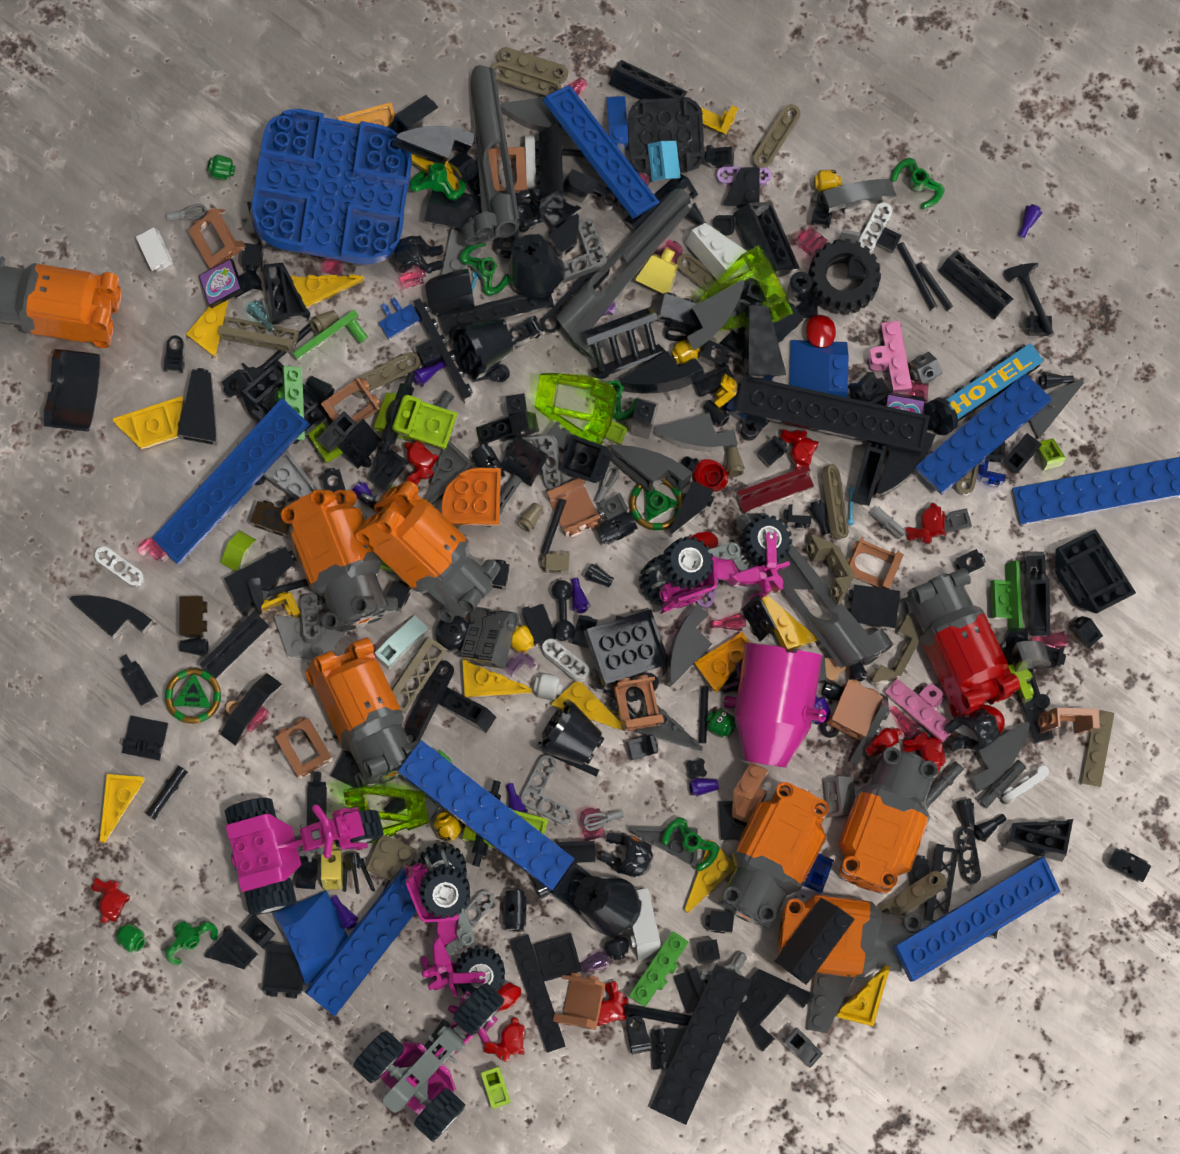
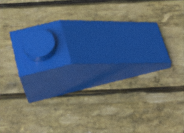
(617, 121)

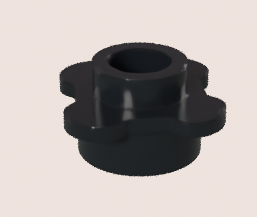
(690, 463)
(696, 773)

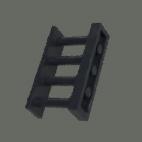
(611, 330)

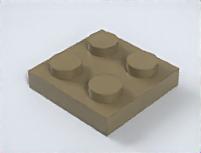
(390, 857)

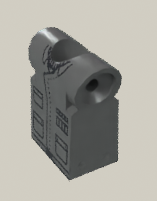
(489, 637)

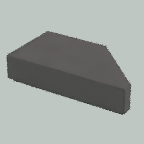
(957, 521)

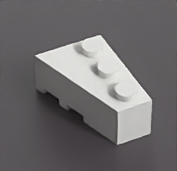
(714, 250)

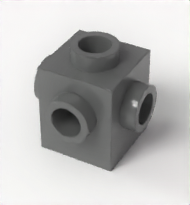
(925, 368)

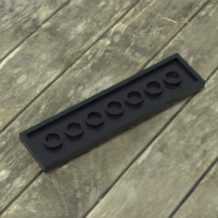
(701, 1044)

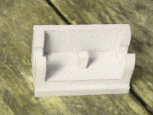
(155, 249)

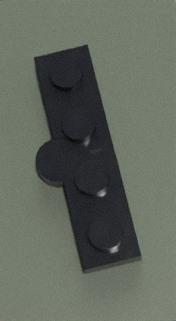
(1033, 709)

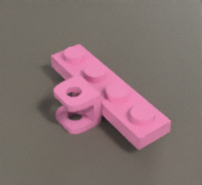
(892, 357)
(921, 707)

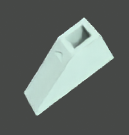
(400, 642)

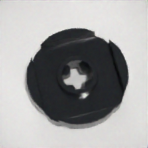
(937, 408)

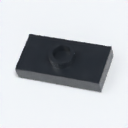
(712, 381)

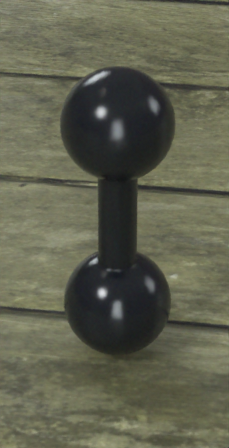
(563, 629)

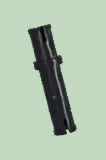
(167, 791)

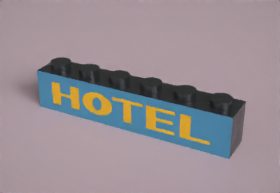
(994, 380)

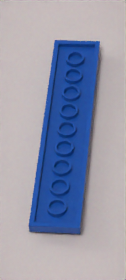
(230, 481)
(1097, 491)
(485, 815)
(976, 919)

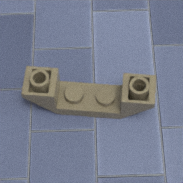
(824, 550)
(908, 632)

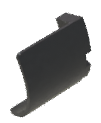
(74, 390)

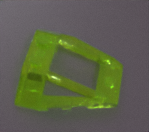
(771, 286)
(603, 408)
(414, 801)

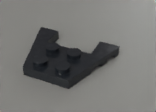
(763, 997)

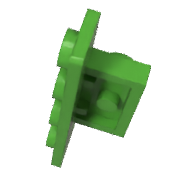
(292, 391)
(1007, 596)
(659, 968)

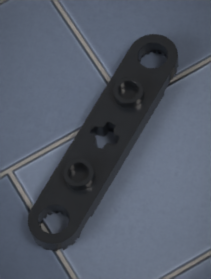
(573, 290)
(431, 693)

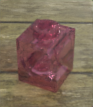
(811, 241)

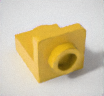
(727, 391)

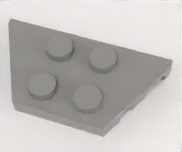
(293, 638)

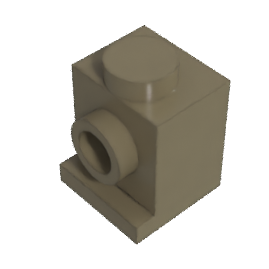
(556, 562)

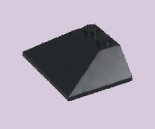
(260, 398)
(1091, 573)

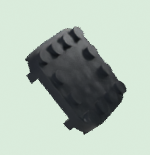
(666, 121)

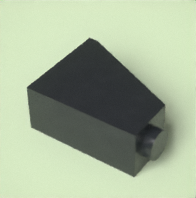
(415, 115)

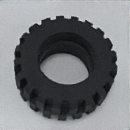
(832, 297)

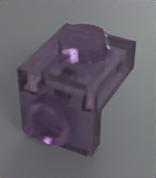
(515, 664)

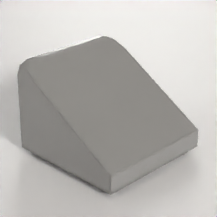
(847, 234)

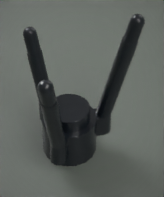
(353, 863)

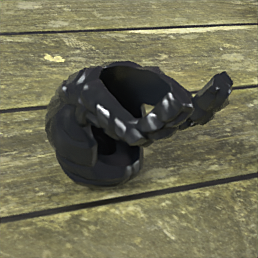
(527, 213)
(408, 254)
(983, 725)
(637, 859)

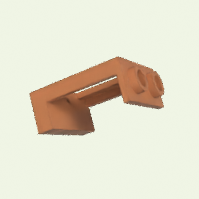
(515, 154)
(231, 246)
(356, 385)
(873, 550)
(646, 686)
(1084, 719)
(283, 740)

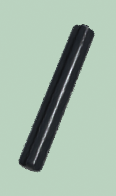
(658, 1015)

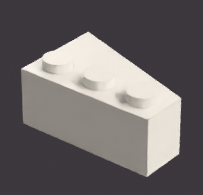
(645, 932)

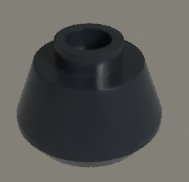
(617, 948)

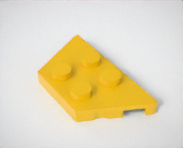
(152, 424)

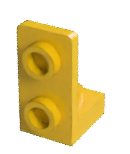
(720, 123)
(291, 606)

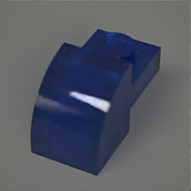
(819, 873)

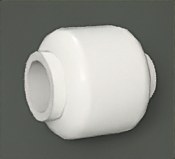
(548, 686)

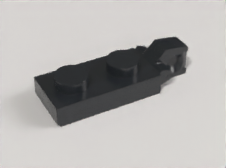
(138, 681)
(316, 795)

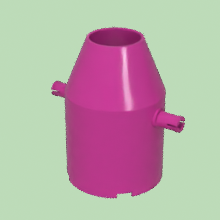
(775, 702)

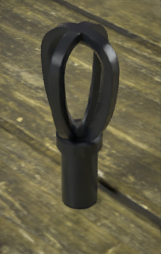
(677, 329)

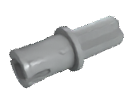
(888, 522)

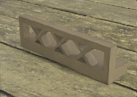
(258, 338)
(413, 666)

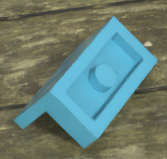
(664, 160)

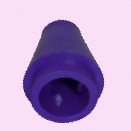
(703, 786)

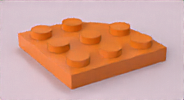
(473, 498)

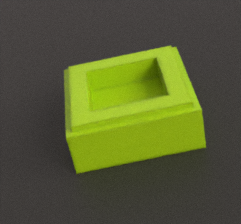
(616, 433)

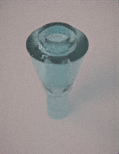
(257, 311)

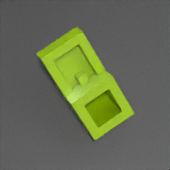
(313, 435)
(1026, 690)
(495, 1087)

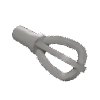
(181, 214)
(604, 489)
(607, 817)

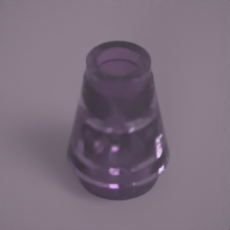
(595, 962)

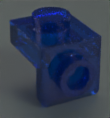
(992, 478)

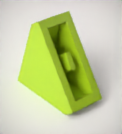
(1050, 454)
(237, 550)

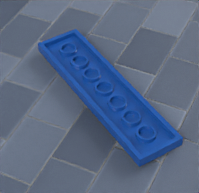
(601, 151)
(983, 434)
(363, 946)

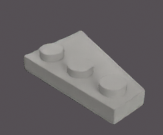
(290, 477)

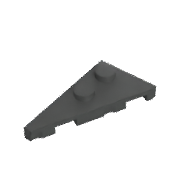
(449, 466)
(881, 714)

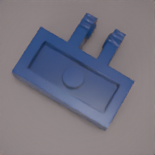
(399, 321)

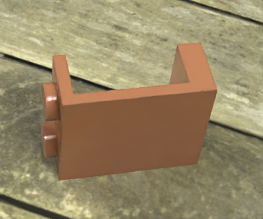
(578, 510)
(855, 709)
(748, 793)
(582, 1002)

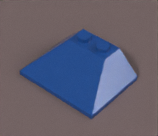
(819, 367)
(312, 933)

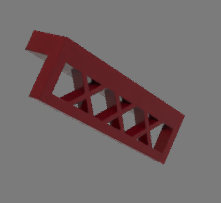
(775, 489)

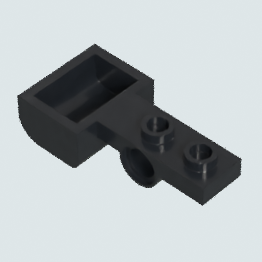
(581, 187)

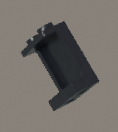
(874, 606)
(281, 972)

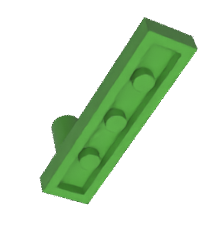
(348, 320)

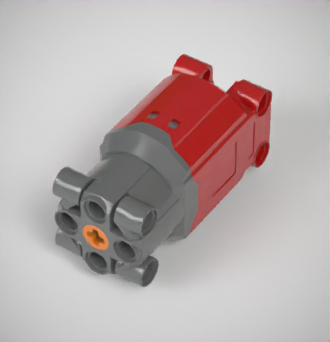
(960, 644)

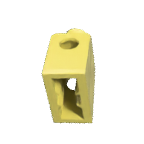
(659, 272)
(332, 870)

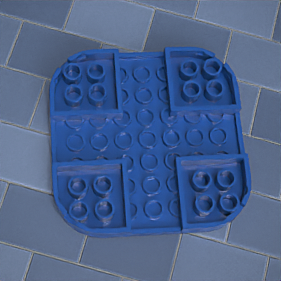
(330, 187)

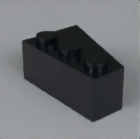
(282, 297)
(676, 311)
(1041, 838)

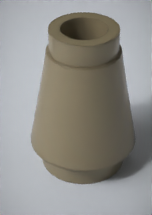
(323, 321)
(734, 462)
(530, 517)

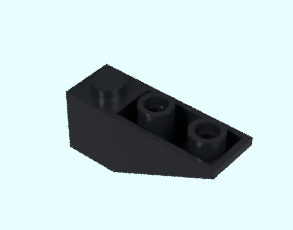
(501, 430)

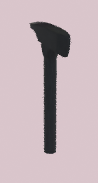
(1022, 272)
(256, 372)
(258, 594)

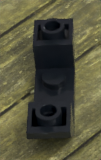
(249, 707)

